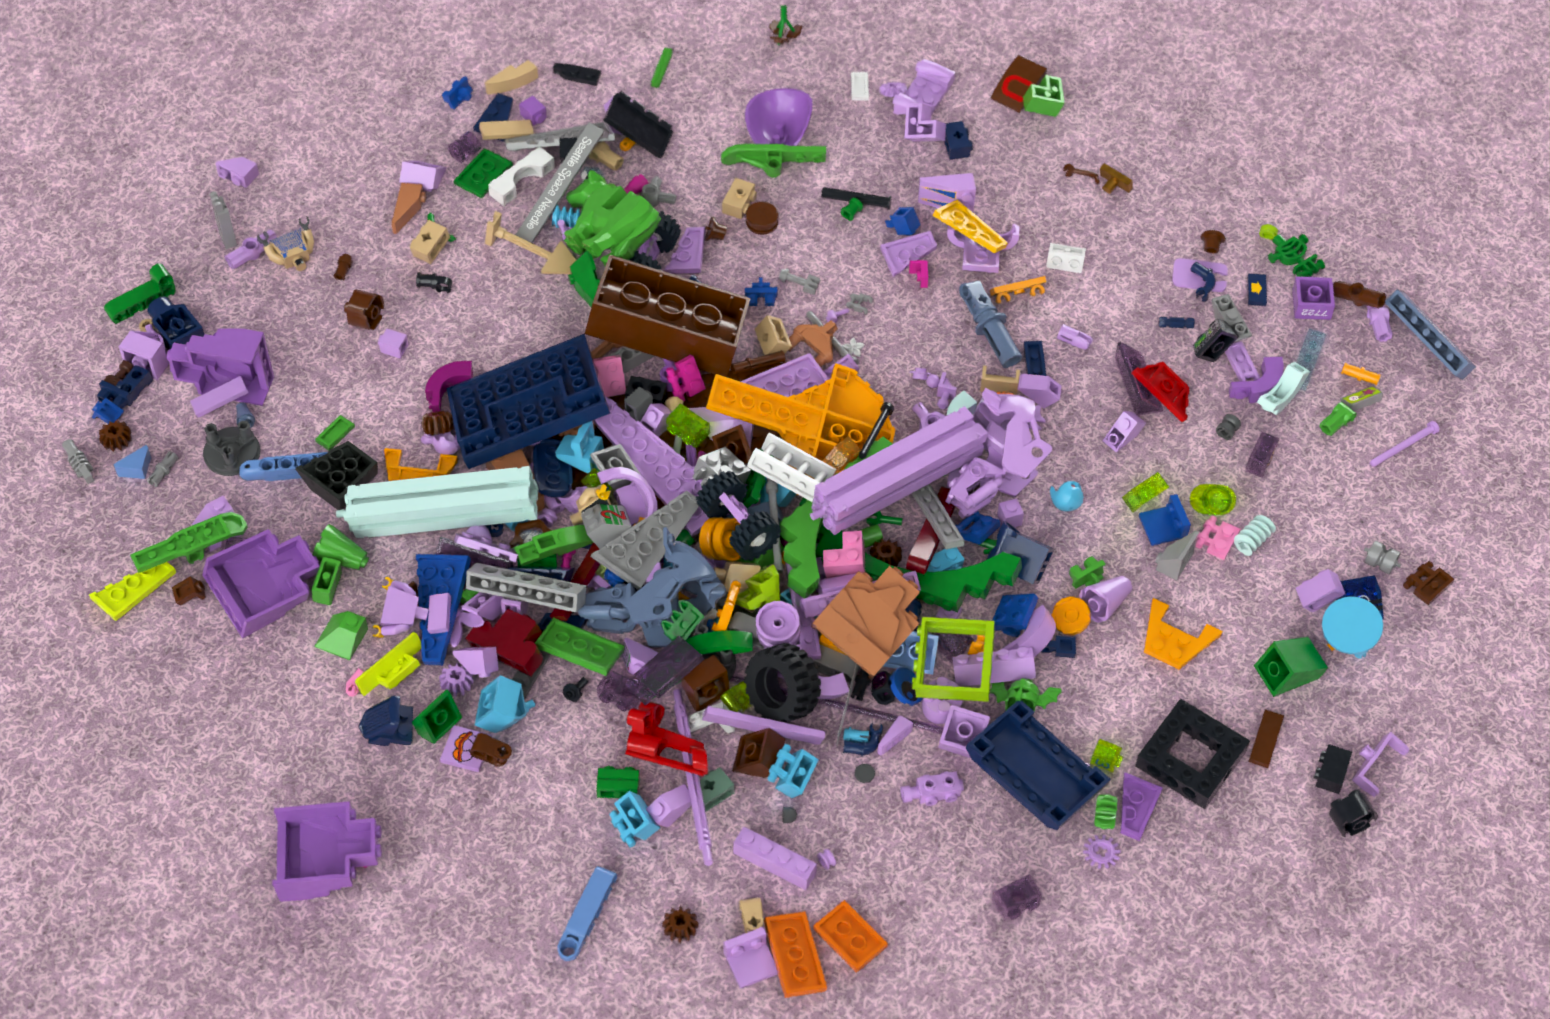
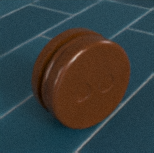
(762, 218)

